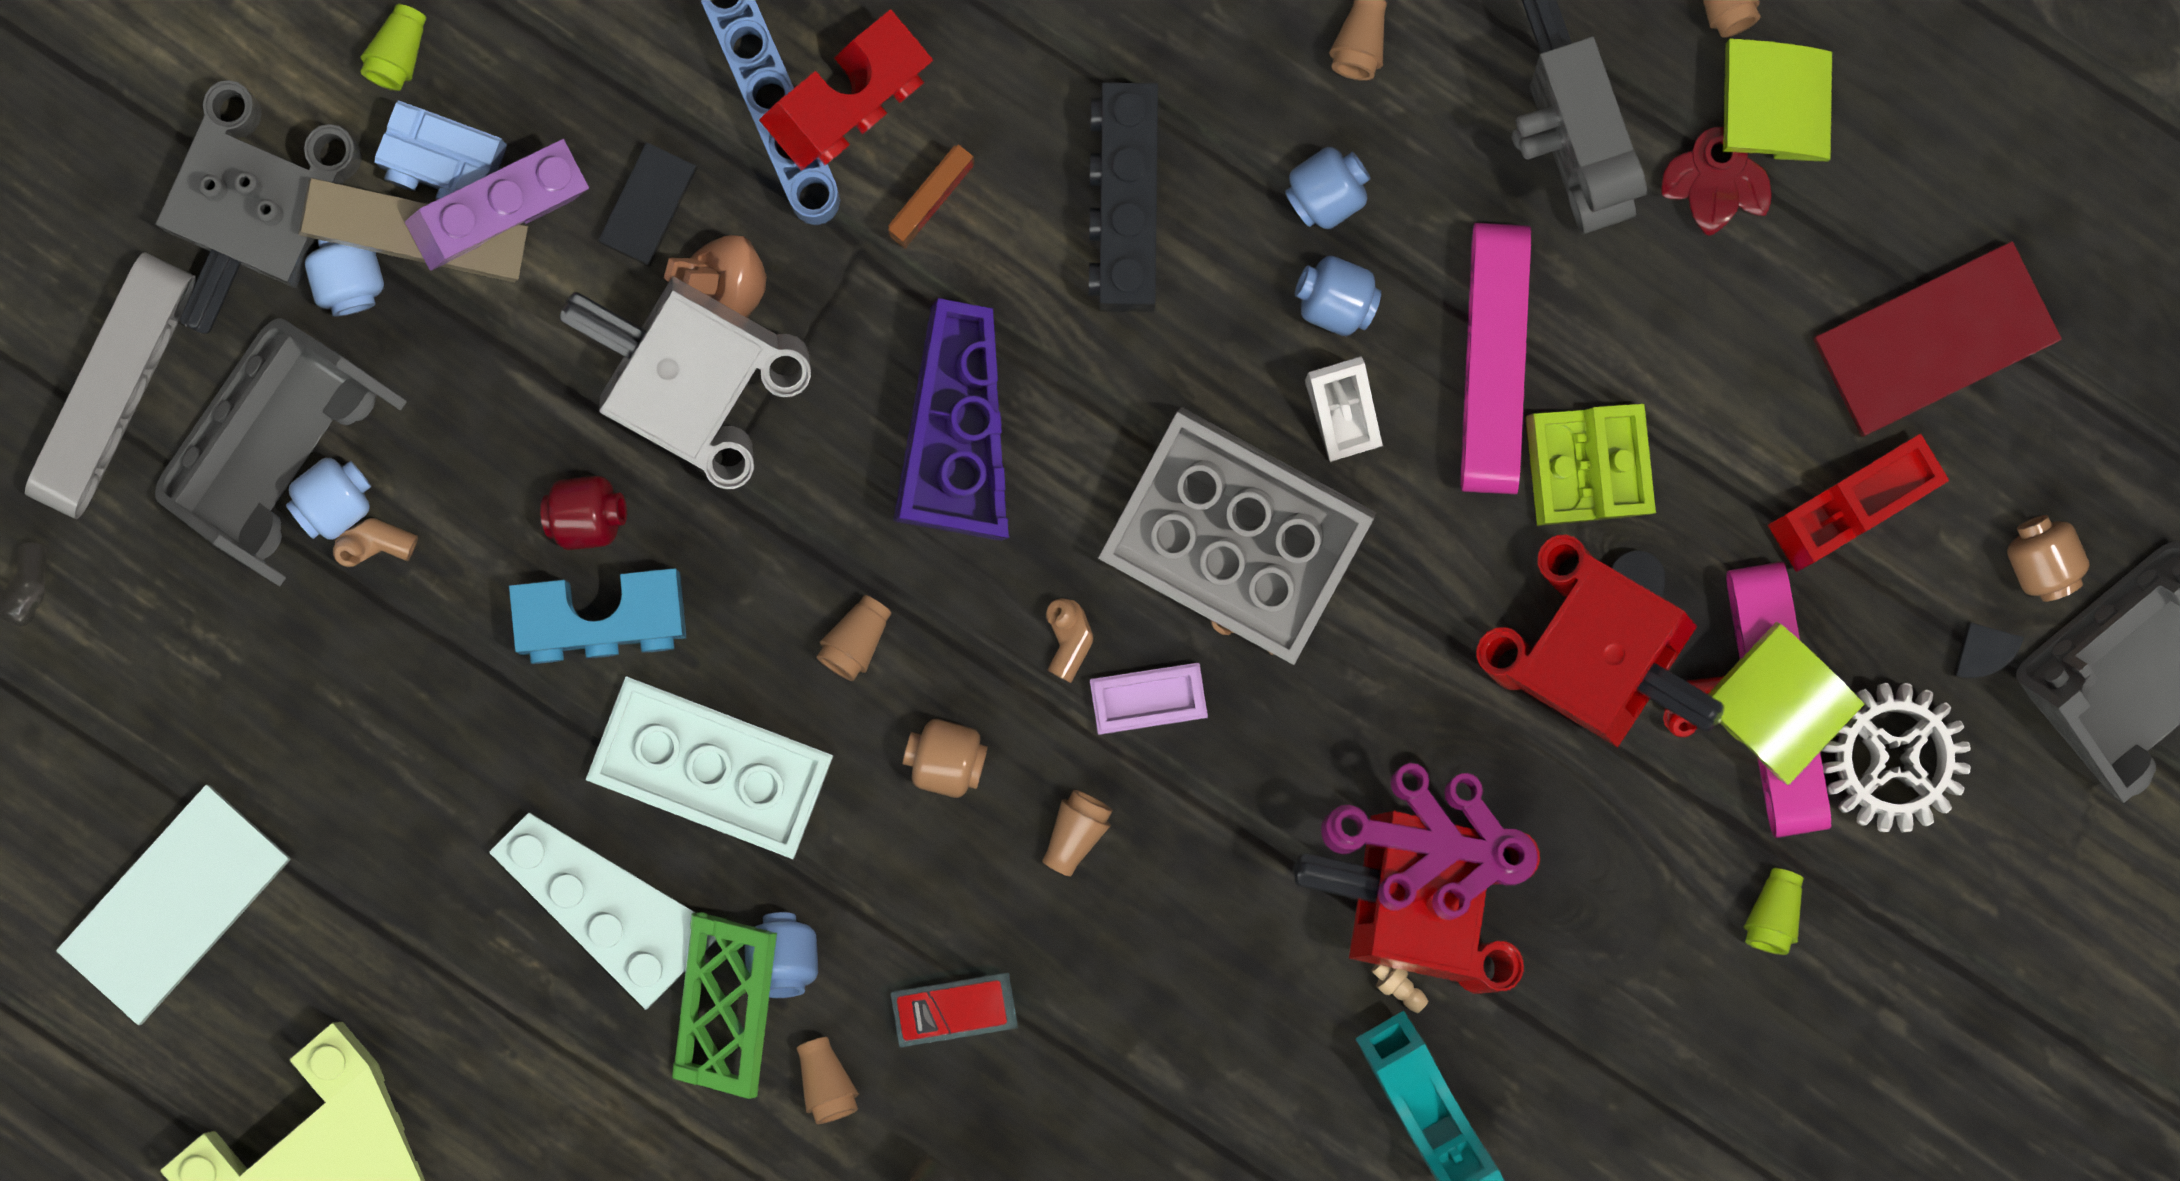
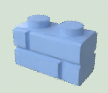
(435, 151)

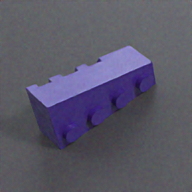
(954, 440)

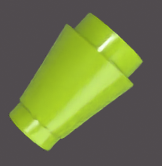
(394, 49)
(1776, 914)

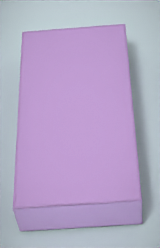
(1148, 698)

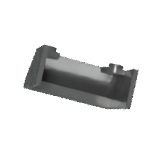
(260, 437)

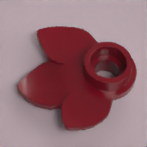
(1714, 187)

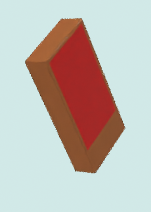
(930, 195)

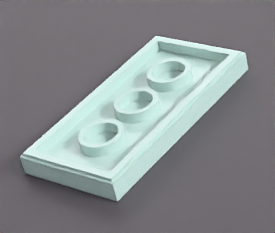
(709, 767)
(173, 904)

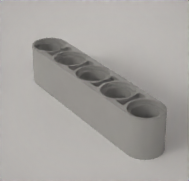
(110, 385)

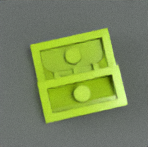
(1777, 100)
(1590, 464)
(1784, 703)

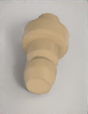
(1396, 982)

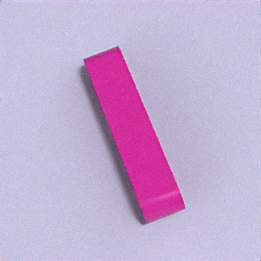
(1495, 358)
(1758, 600)

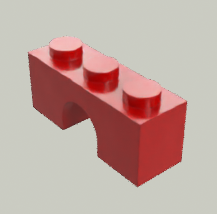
(815, 117)

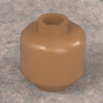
(2048, 558)
(945, 758)

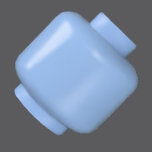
(343, 278)
(329, 498)

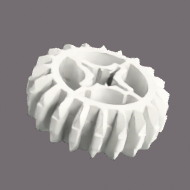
(1915, 776)

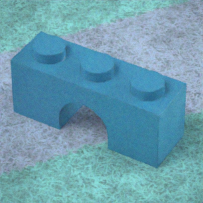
(648, 615)

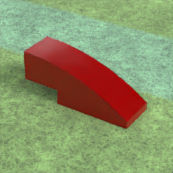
(1858, 503)

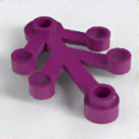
(1440, 842)

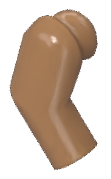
(371, 538)
(1072, 634)

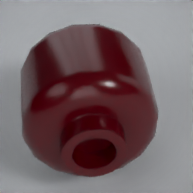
(583, 512)

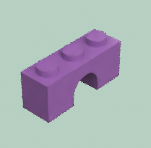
(496, 204)

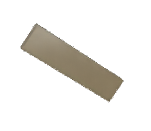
(378, 225)

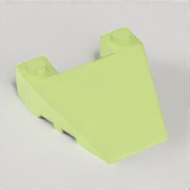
(345, 1140)

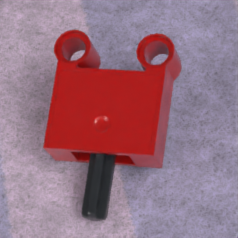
(1601, 650)
(1415, 936)

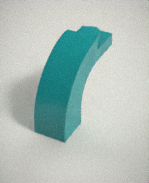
(1425, 1103)

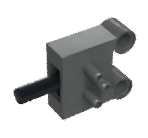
(1579, 124)
(244, 202)

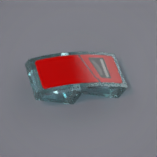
(954, 1010)

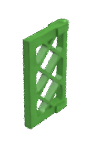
(758, 990)

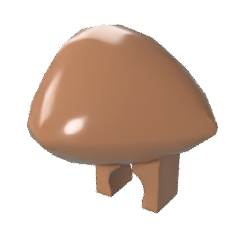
(725, 271)

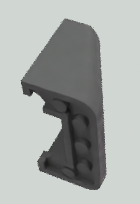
(2116, 674)

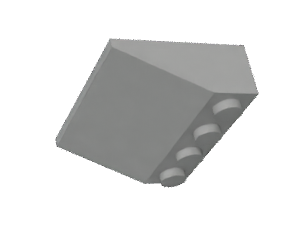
(1237, 535)

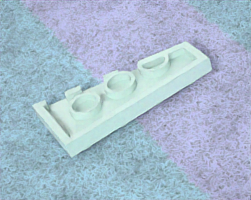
(609, 911)

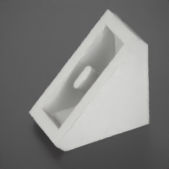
(1344, 408)

